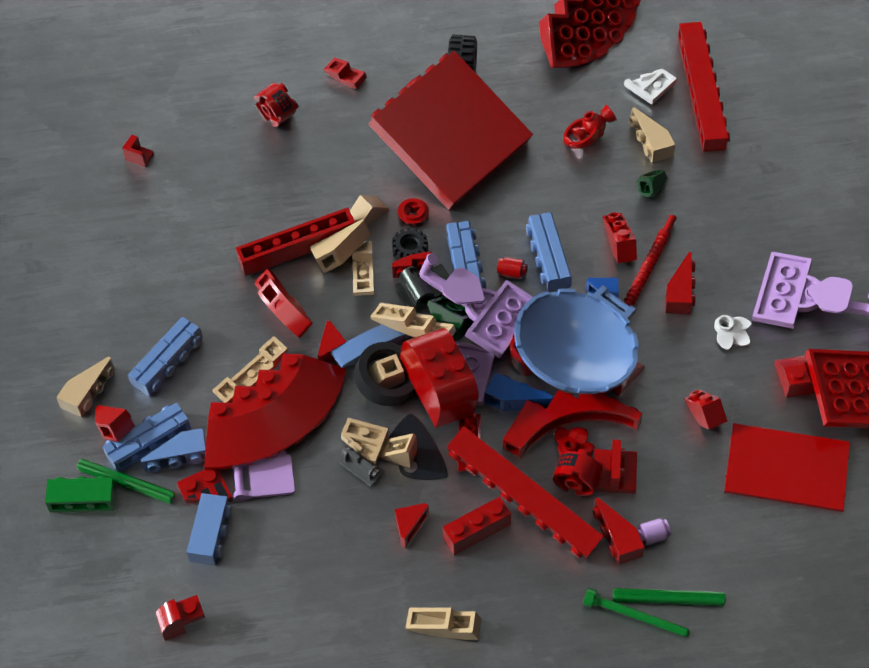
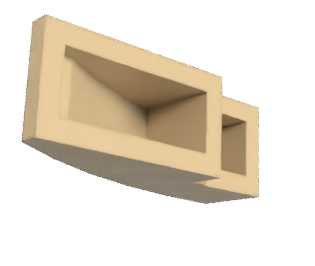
(444, 623)

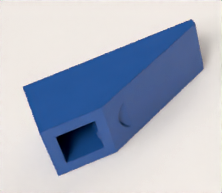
(511, 395)

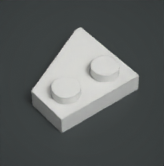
(651, 85)

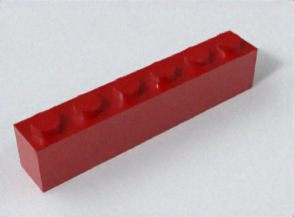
(290, 242)

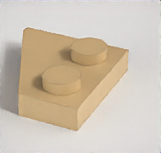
(365, 438)

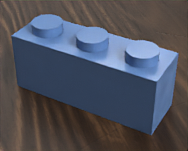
(209, 529)

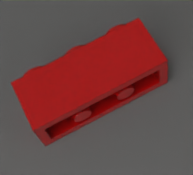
(476, 525)

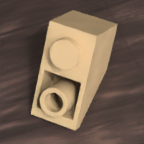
(387, 372)

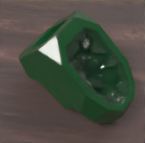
(651, 183)

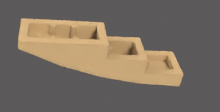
(407, 320)

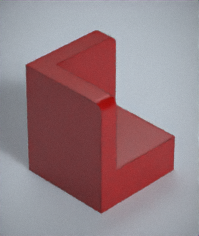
(135, 153)

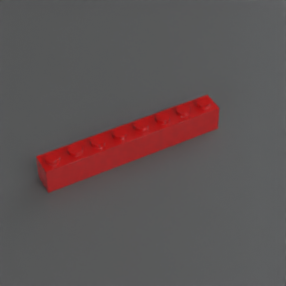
(703, 87)
(525, 493)

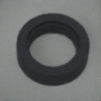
(369, 388)

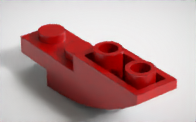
(282, 304)

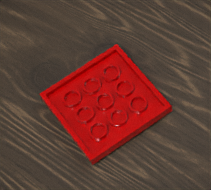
(841, 386)

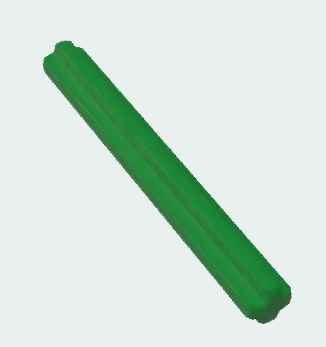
(127, 481)
(669, 596)

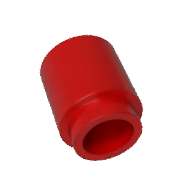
(512, 267)

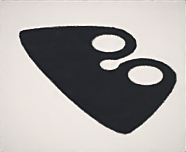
(428, 457)

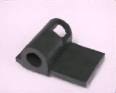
(415, 290)

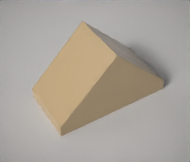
(368, 209)
(400, 450)

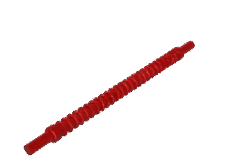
(649, 262)

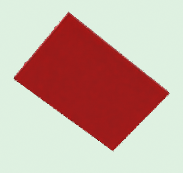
(787, 467)

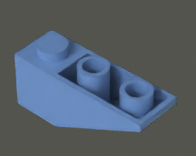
(182, 449)

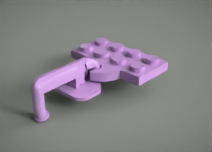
(791, 290)
(491, 311)

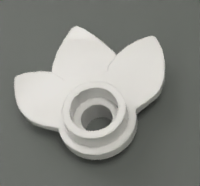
(733, 333)

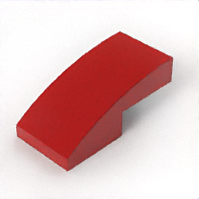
(343, 73)

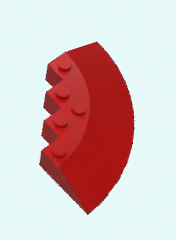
(584, 29)
(272, 413)

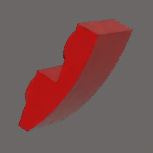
(412, 260)

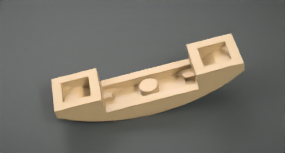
(363, 270)
(268, 359)

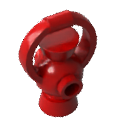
(592, 125)

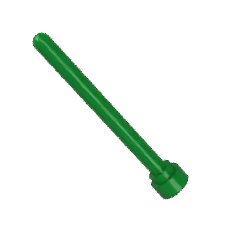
(592, 598)

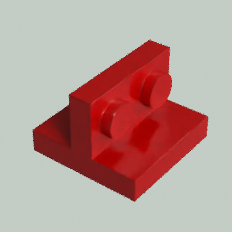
(618, 469)

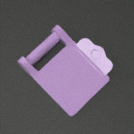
(267, 478)

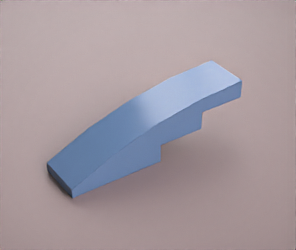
(350, 352)

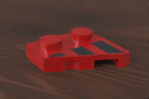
(203, 482)

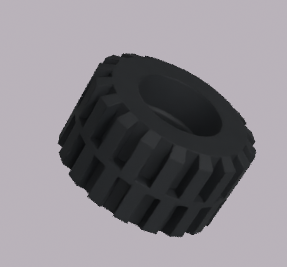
(465, 47)

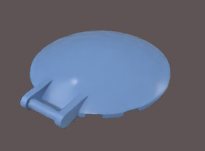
(578, 339)

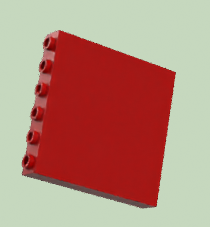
(450, 129)

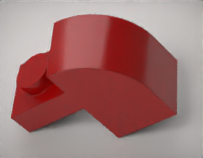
(174, 615)

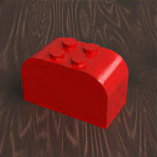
(440, 376)

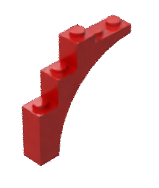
(565, 409)

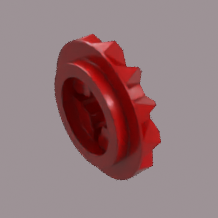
(415, 205)

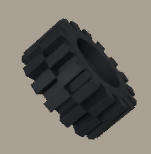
(409, 237)

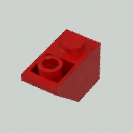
(706, 409)
(113, 422)

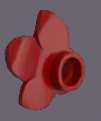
(573, 439)

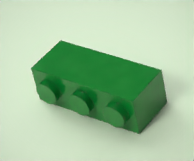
(80, 494)

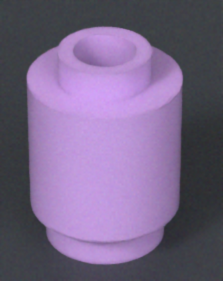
(654, 531)

